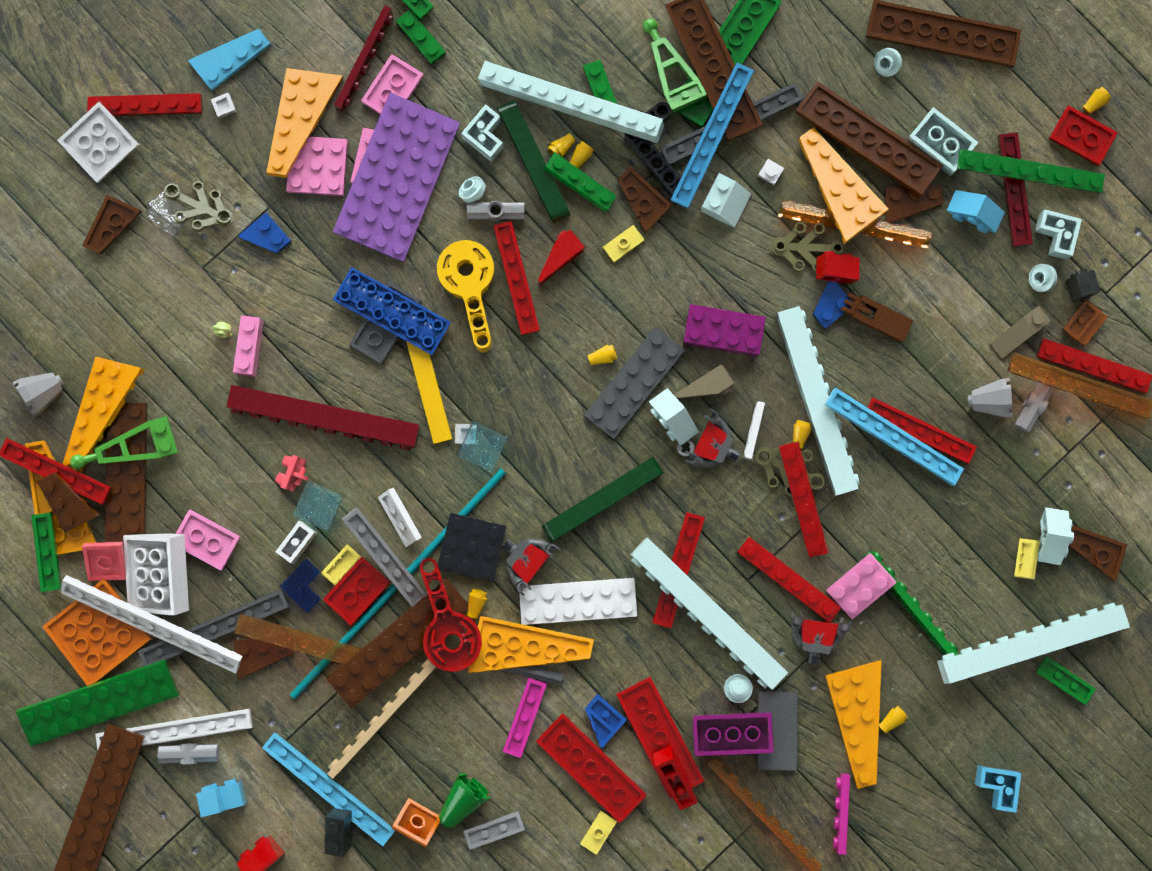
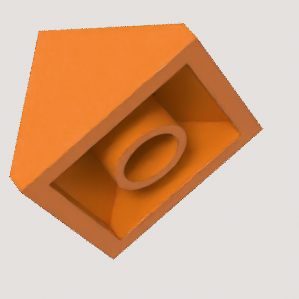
(416, 822)

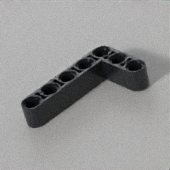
(654, 154)

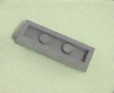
(494, 830)

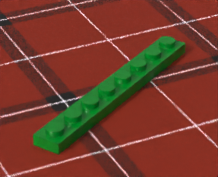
(1030, 171)
(922, 618)

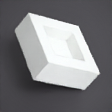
(223, 105)
(770, 172)
(460, 432)

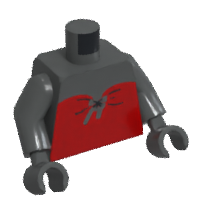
(713, 444)
(526, 560)
(817, 636)

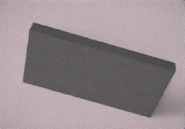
(375, 341)
(784, 718)

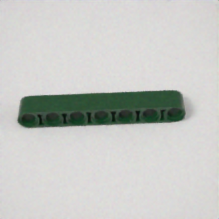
(533, 161)
(602, 499)

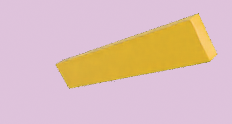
(430, 394)

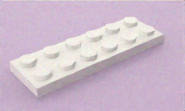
(578, 601)

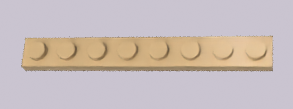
(377, 722)

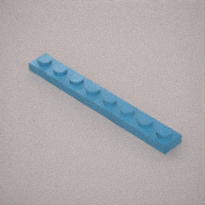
(712, 135)

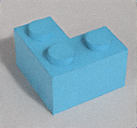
(976, 210)
(1005, 785)
(217, 799)

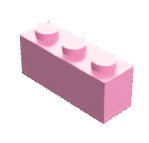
(248, 346)

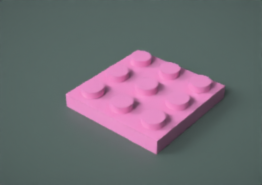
(319, 168)

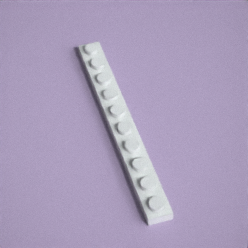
(151, 624)

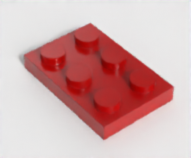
(1083, 135)
(356, 591)

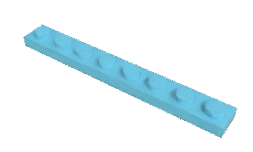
(894, 436)
(328, 788)

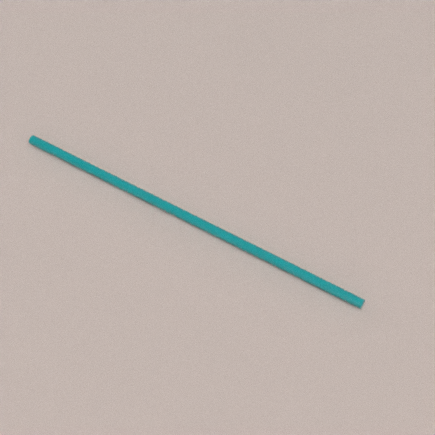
(392, 589)

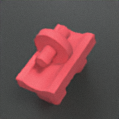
(294, 473)

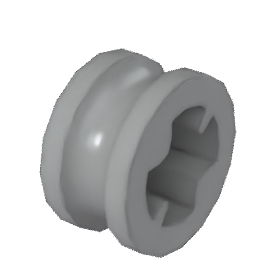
(691, 447)

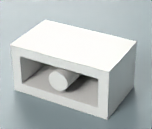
(296, 542)

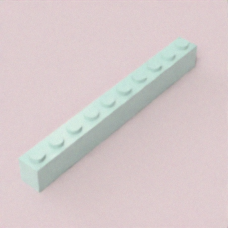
(571, 102)
(814, 395)
(705, 610)
(1032, 644)

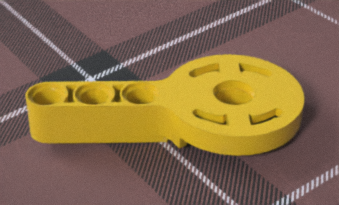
(469, 287)

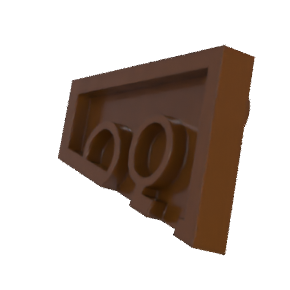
(643, 198)
(904, 203)
(109, 224)
(65, 503)
(1099, 550)
(258, 655)

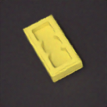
(623, 243)
(1027, 558)
(341, 564)
(598, 832)

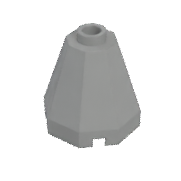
(39, 391)
(993, 399)

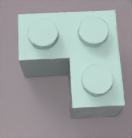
(480, 134)
(1063, 230)
(673, 416)
(1055, 536)

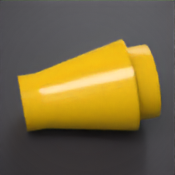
(1097, 100)
(561, 145)
(581, 154)
(602, 356)
(801, 432)
(476, 602)
(893, 719)

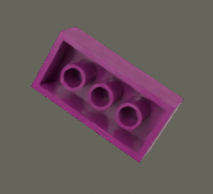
(724, 330)
(733, 733)

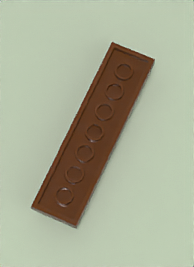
(943, 33)
(710, 60)
(869, 139)
(127, 497)
(390, 648)
(100, 800)

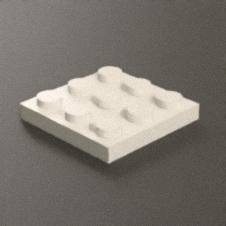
(98, 142)

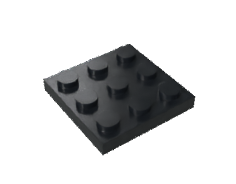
(471, 547)

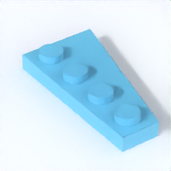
(229, 58)

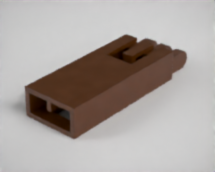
(884, 321)

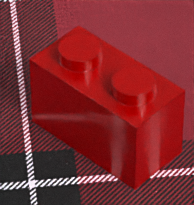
(837, 267)

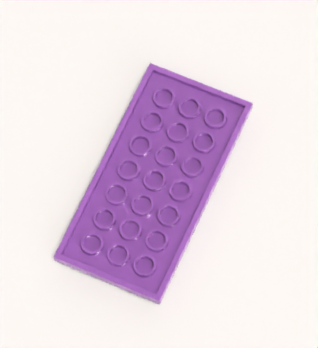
(396, 177)

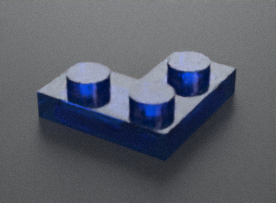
(297, 585)

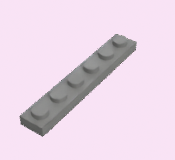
(383, 556)

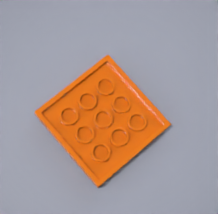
(94, 640)

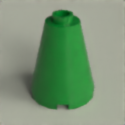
(462, 800)

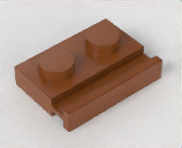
(1084, 322)

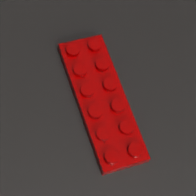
(656, 727)
(591, 768)

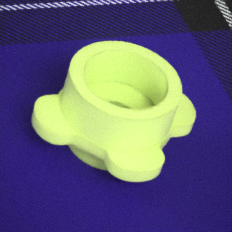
(222, 330)

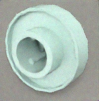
(888, 62)
(472, 189)
(1043, 278)
(738, 688)

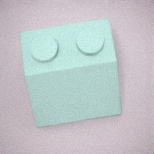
(726, 200)

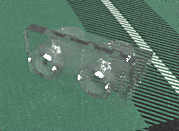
(163, 212)

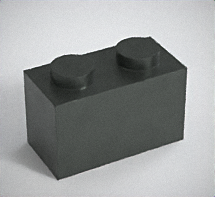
(1082, 285)
(338, 832)

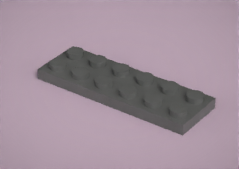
(634, 382)

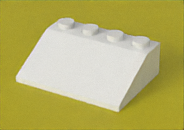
(156, 573)

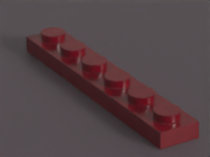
(361, 65)
(1015, 194)

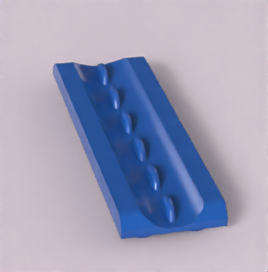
(391, 311)

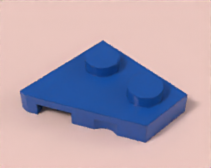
(266, 234)
(830, 304)
(604, 719)

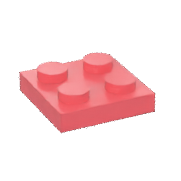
(104, 561)

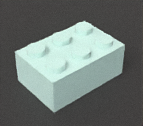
(941, 140)

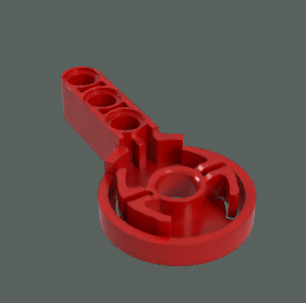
(446, 623)

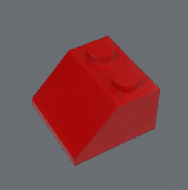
(262, 856)

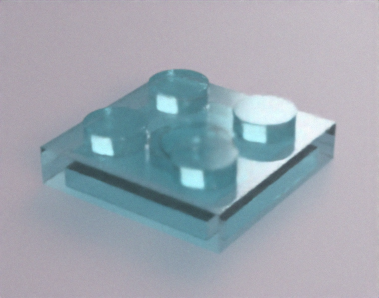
(482, 446)
(318, 506)

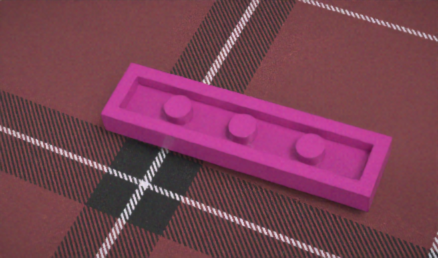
(524, 717)
(841, 820)

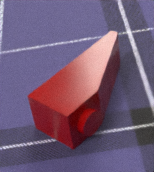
(563, 252)
(674, 777)

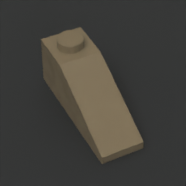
(1020, 332)
(710, 384)

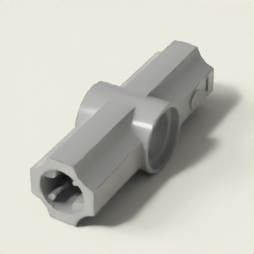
(482, 211)
(1033, 407)
(188, 753)

